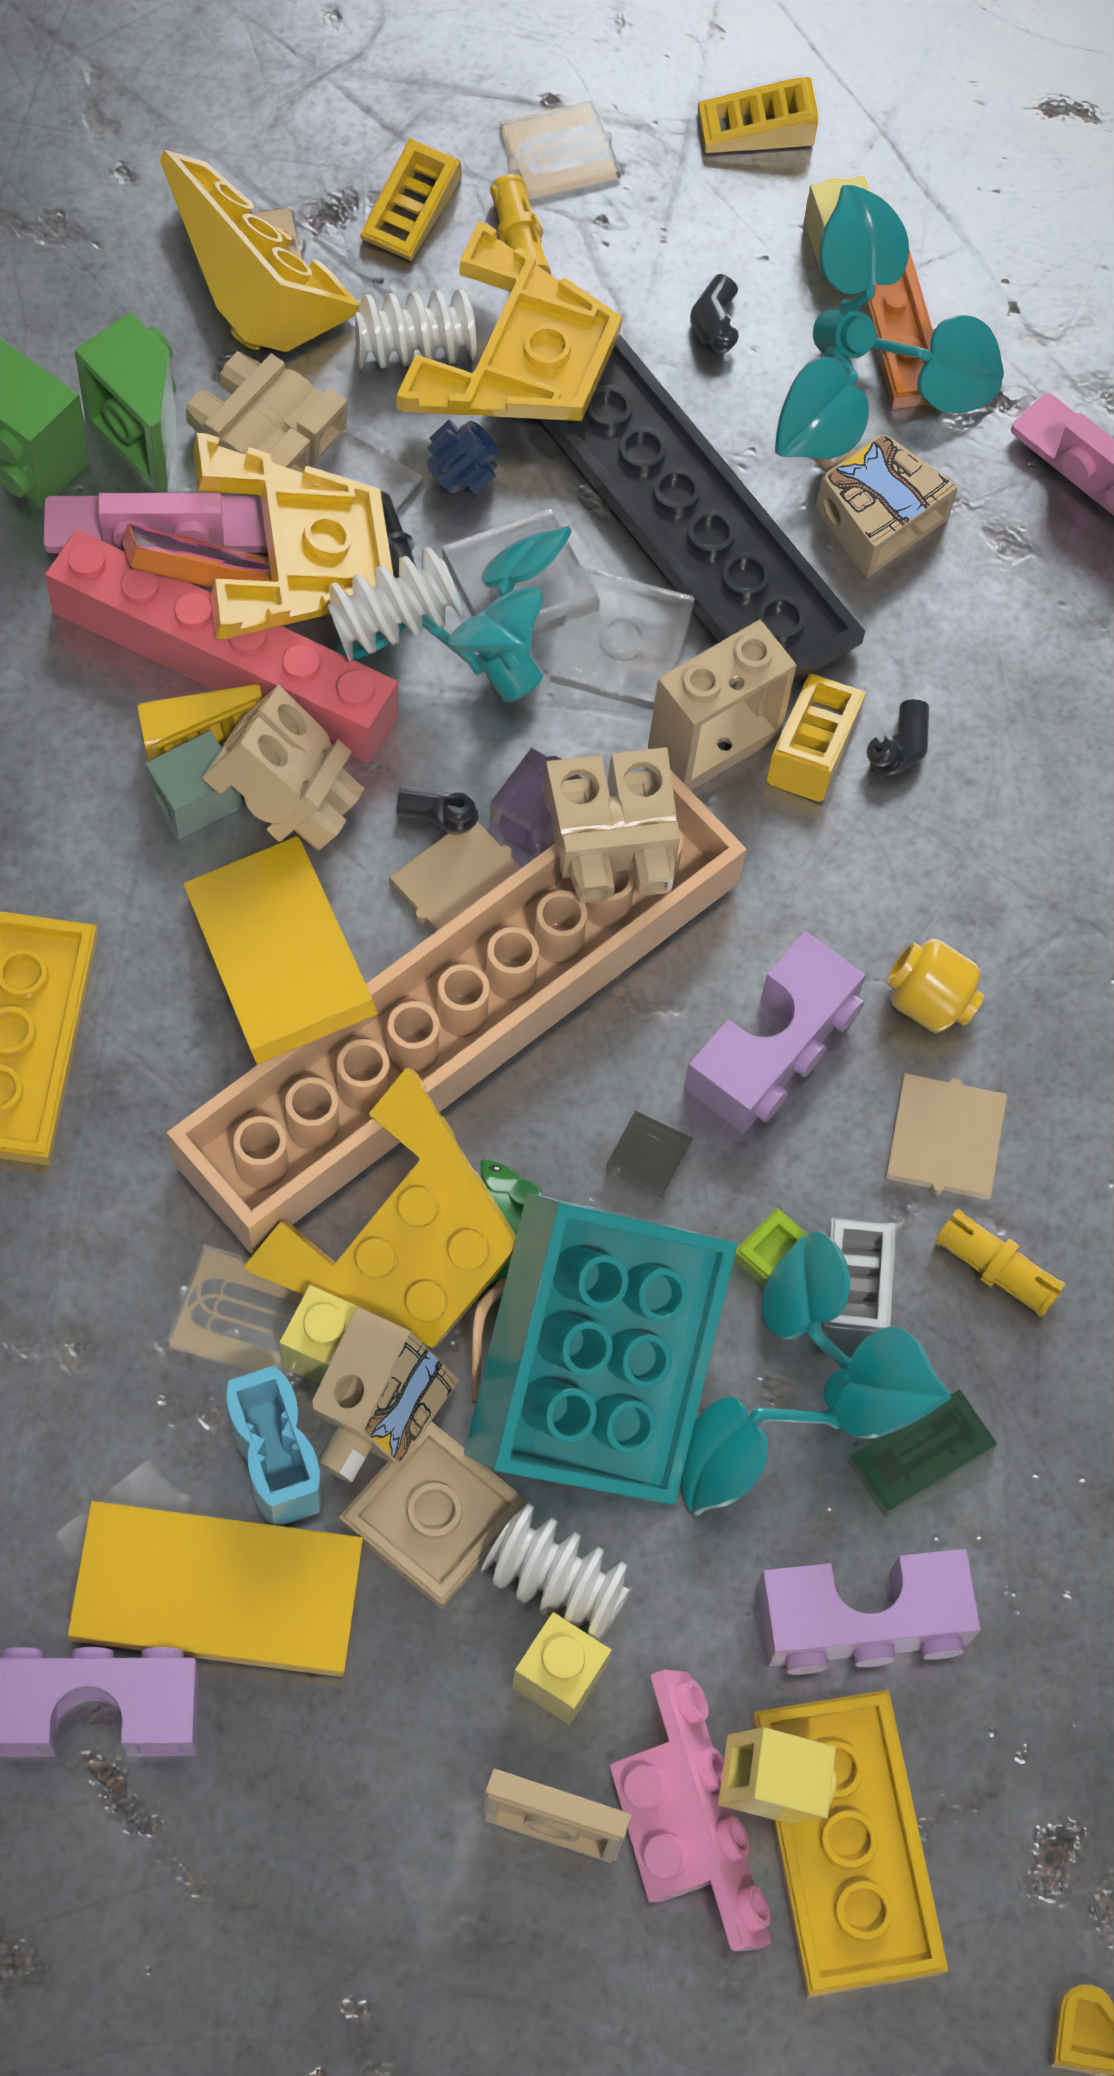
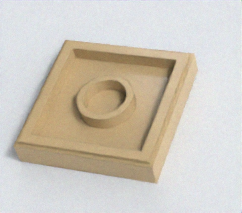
(433, 1515)
(554, 1816)

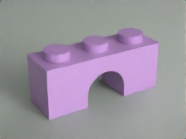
(744, 1073)
(811, 1624)
(151, 1693)

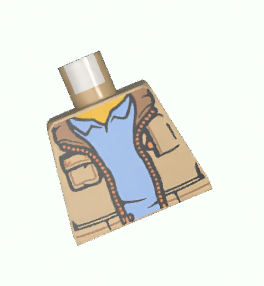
(882, 501)
(378, 1394)

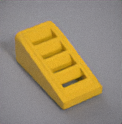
(774, 99)
(430, 163)
(180, 719)
(805, 769)

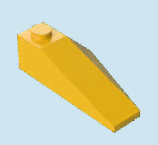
(250, 273)

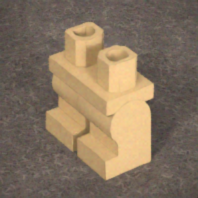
(270, 412)
(287, 771)
(614, 832)

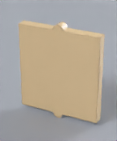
(453, 875)
(946, 1136)

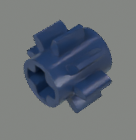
(462, 457)

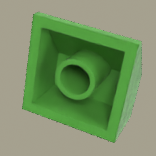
(131, 395)
(39, 429)

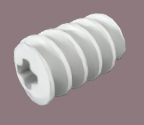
(415, 328)
(393, 602)
(558, 1574)

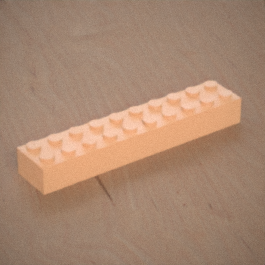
(449, 1013)

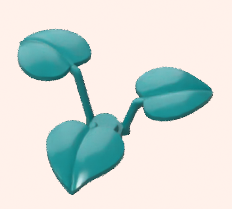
(823, 409)
(505, 628)
(871, 1396)

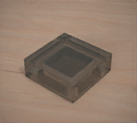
(649, 1154)

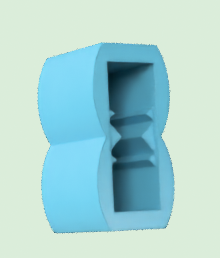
(278, 1454)

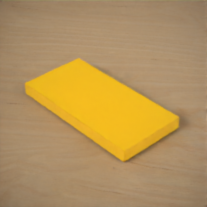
(279, 950)
(41, 1008)
(216, 1588)
(861, 1874)

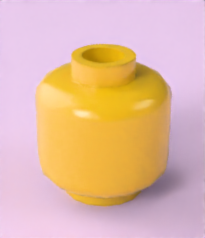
(935, 985)

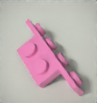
(1071, 446)
(206, 517)
(676, 1819)

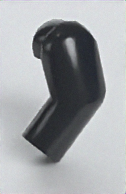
(710, 315)
(906, 746)
(446, 809)

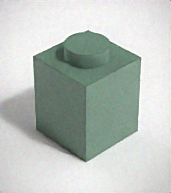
(182, 793)

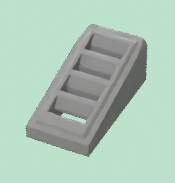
(861, 1320)

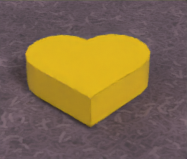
(1084, 2032)

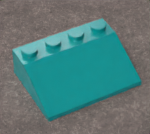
(600, 1350)

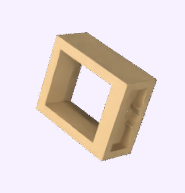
(700, 709)

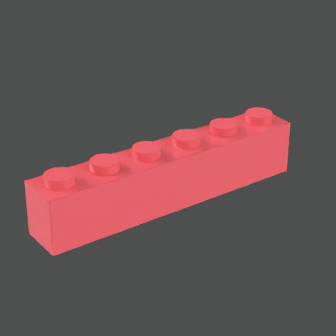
(176, 628)

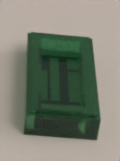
(922, 1454)

